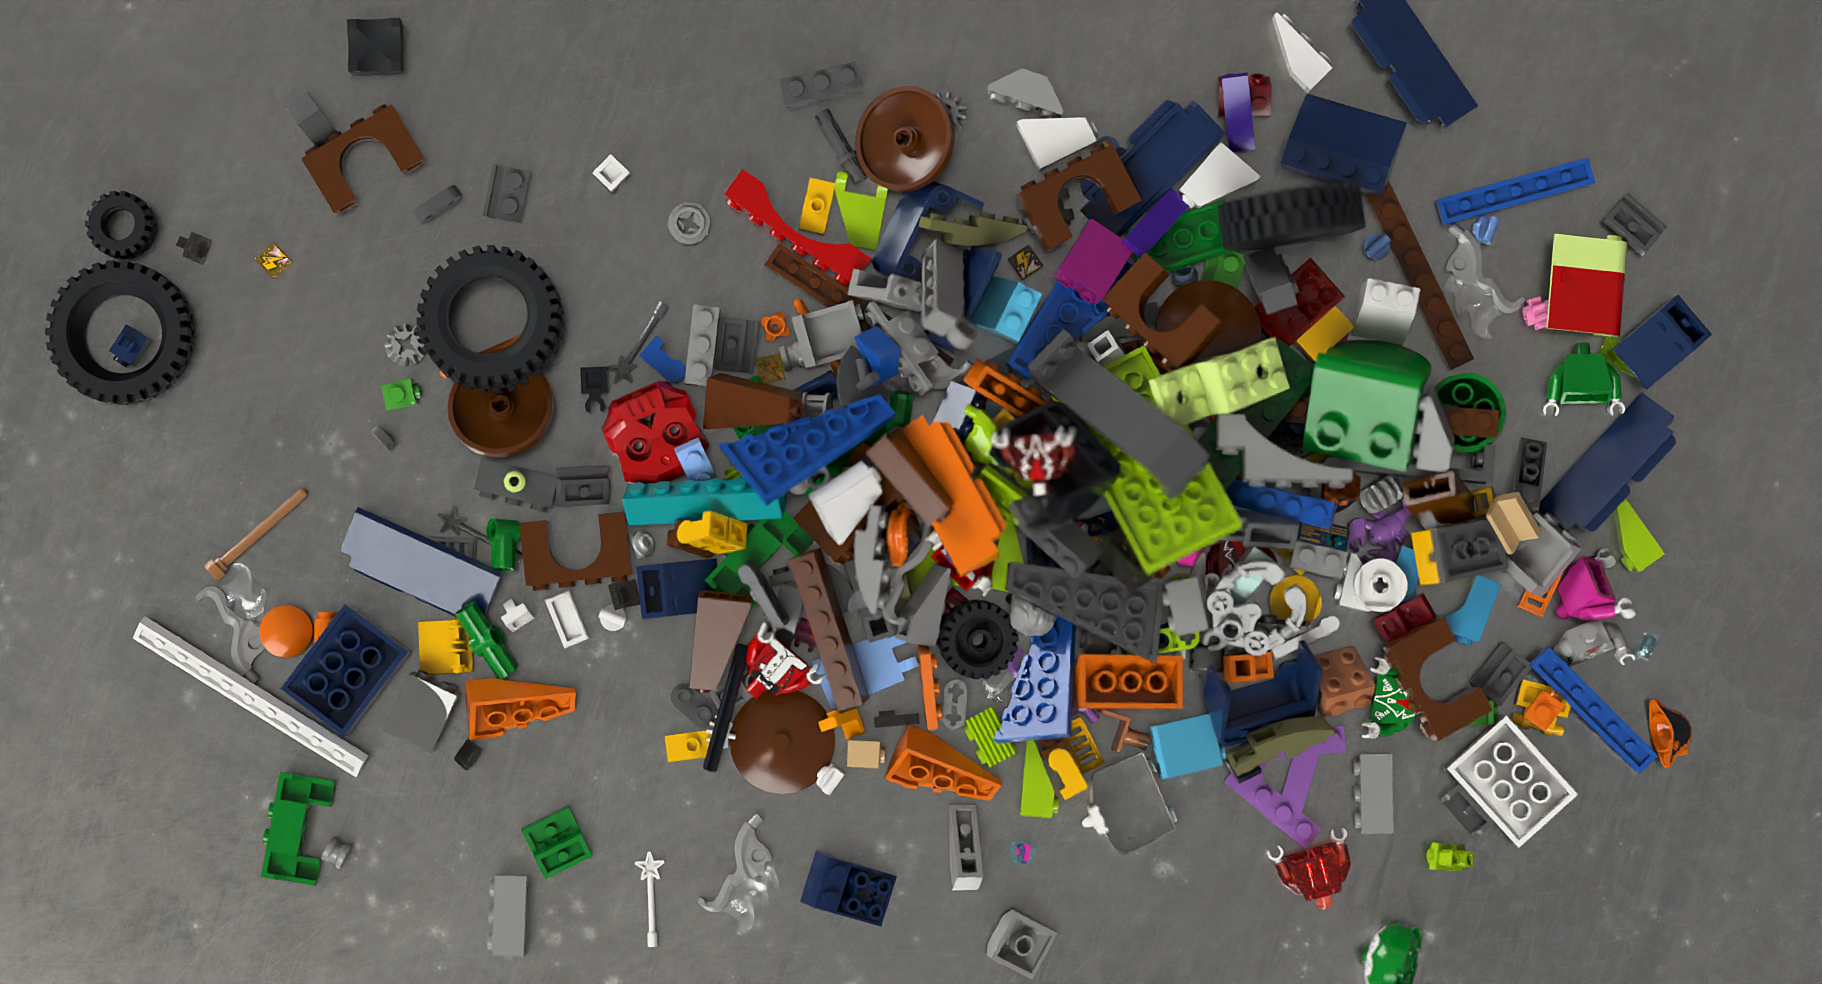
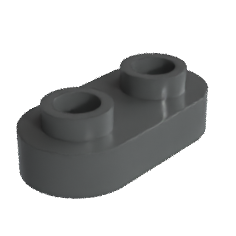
(693, 705)

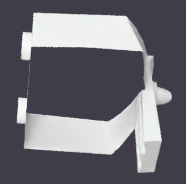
(1096, 820)

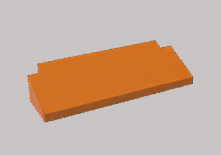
(974, 516)

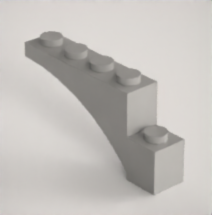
(1267, 462)

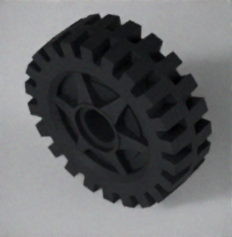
(958, 635)

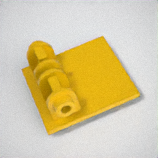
(444, 647)

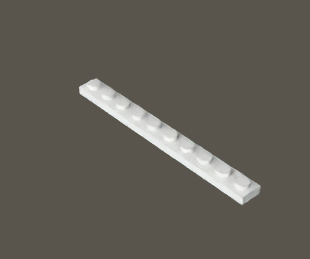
(250, 696)

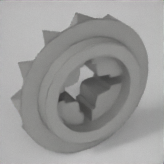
(685, 211)
(393, 347)

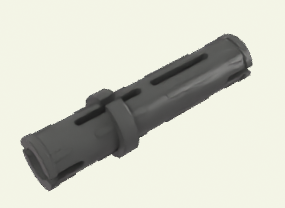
(846, 155)

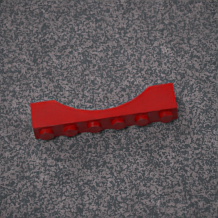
(750, 195)

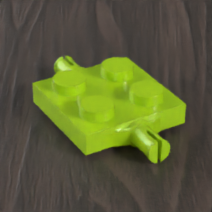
(1001, 492)

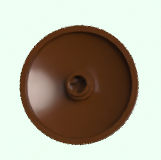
(905, 138)
(1225, 303)
(502, 421)
(781, 741)

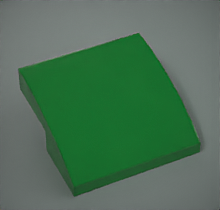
(556, 842)

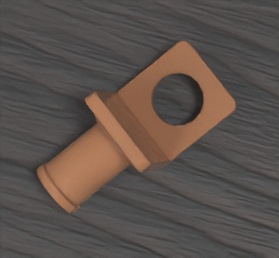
(1125, 734)

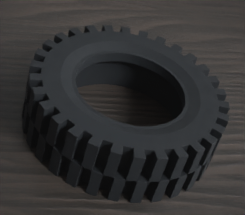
(1291, 216)
(74, 309)
(522, 357)

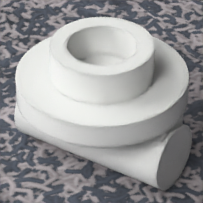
(642, 543)
(612, 619)
(829, 778)

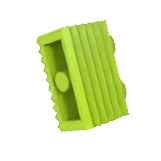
(983, 729)

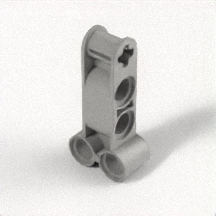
(814, 406)

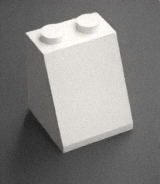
(1384, 311)

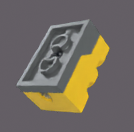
(1458, 551)

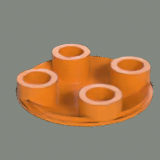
(286, 631)

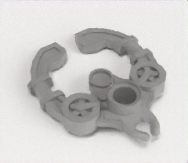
(1244, 616)

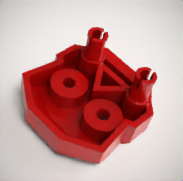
(625, 426)

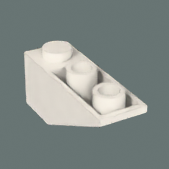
(1301, 59)

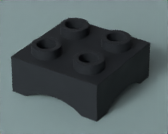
(375, 46)

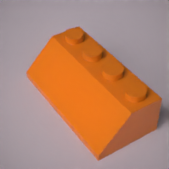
(1128, 682)

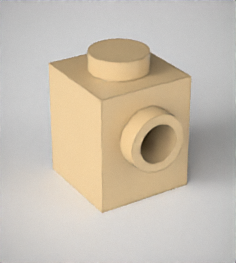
(865, 754)

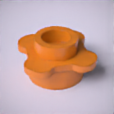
(768, 322)

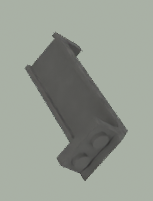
(1119, 414)
(1482, 460)

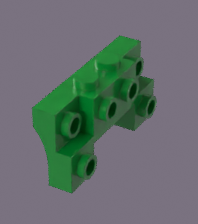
(761, 544)
(288, 827)

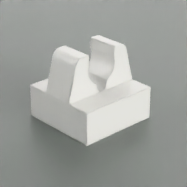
(611, 173)
(516, 615)

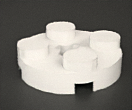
(1391, 575)

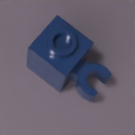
(130, 346)

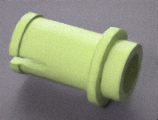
(510, 476)

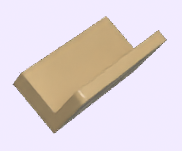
(1512, 520)

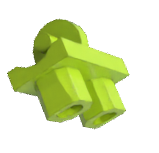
(1449, 857)

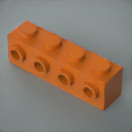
(1004, 388)

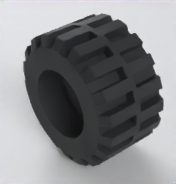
(105, 209)

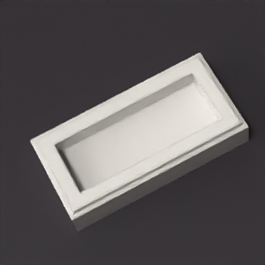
(566, 618)

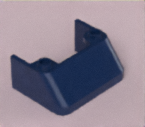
(893, 249)
(1249, 708)

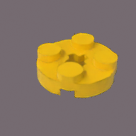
(1278, 603)

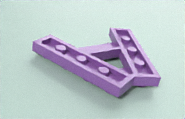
(1287, 807)

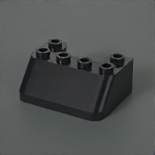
(1090, 471)

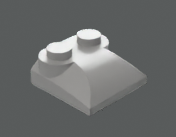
(1020, 943)

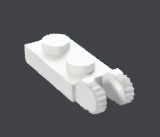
(1310, 636)

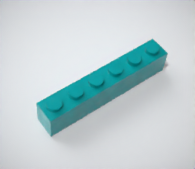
(687, 500)

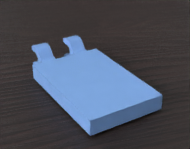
(876, 664)

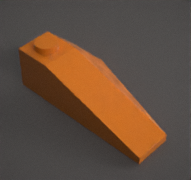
(505, 704)
(932, 763)

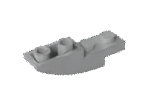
(870, 570)

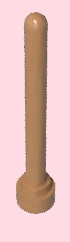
(219, 566)

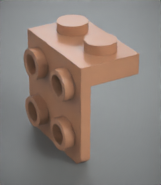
(1344, 681)

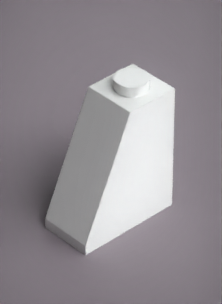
(1056, 138)
(1217, 177)
(846, 500)

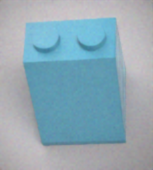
(1006, 309)
(1185, 746)

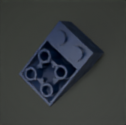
(1662, 341)
(672, 587)
(848, 889)

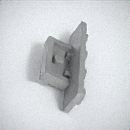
(913, 341)

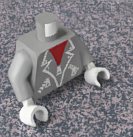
(1592, 640)

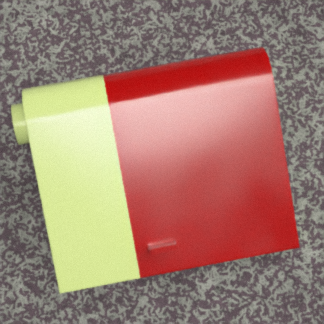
(1587, 284)

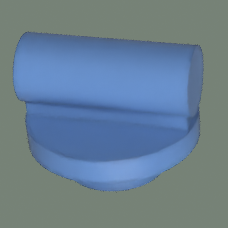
(1485, 228)
(1377, 246)

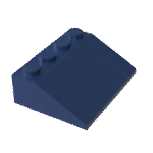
(1343, 144)
(977, 274)
(345, 670)

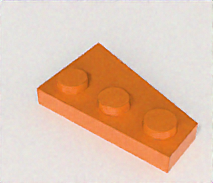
(930, 687)

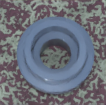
(1185, 275)

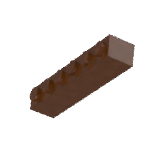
(829, 629)

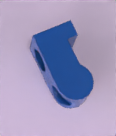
(669, 368)

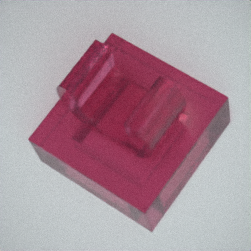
(804, 633)

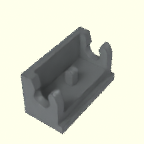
(1466, 810)

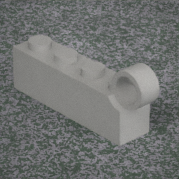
(944, 294)

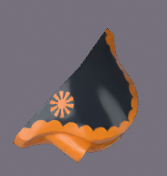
(1342, 496)
(902, 534)
(1669, 732)

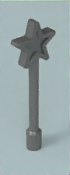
(624, 366)
(455, 523)

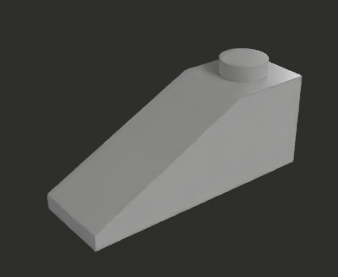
(965, 848)

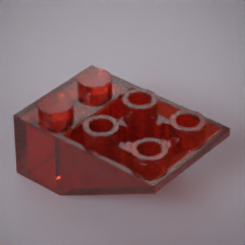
(1315, 299)

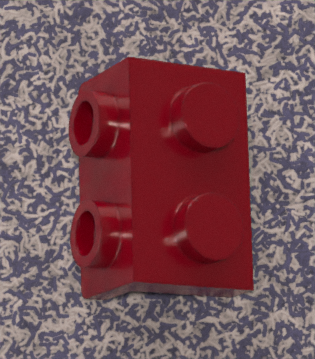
(1260, 95)

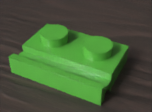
(1224, 269)

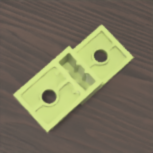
(1221, 383)

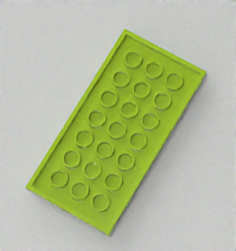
(1155, 525)

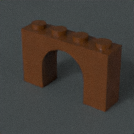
(326, 161)
(1101, 168)
(1129, 301)
(813, 526)
(543, 569)
(1407, 658)

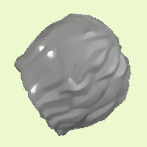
(1030, 618)

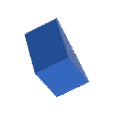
(880, 353)

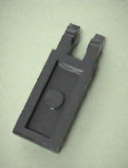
(763, 594)

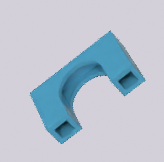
(1472, 615)

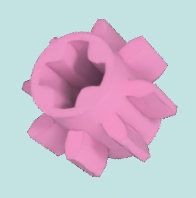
(1536, 312)

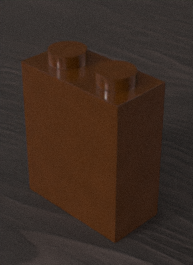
(1439, 500)

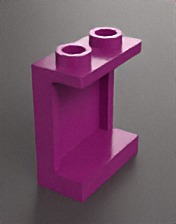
(1093, 262)

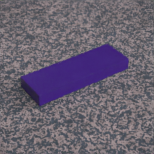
(1238, 112)
(1155, 223)

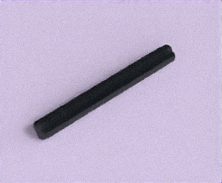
(726, 708)

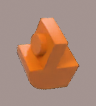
(1247, 667)

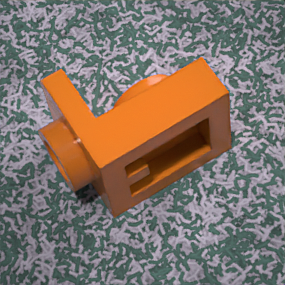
(1544, 709)

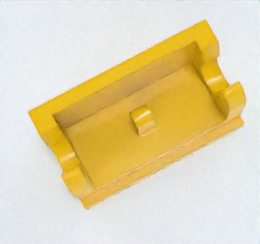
(1324, 334)

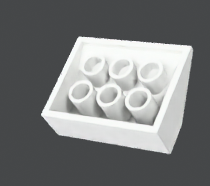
(1511, 780)

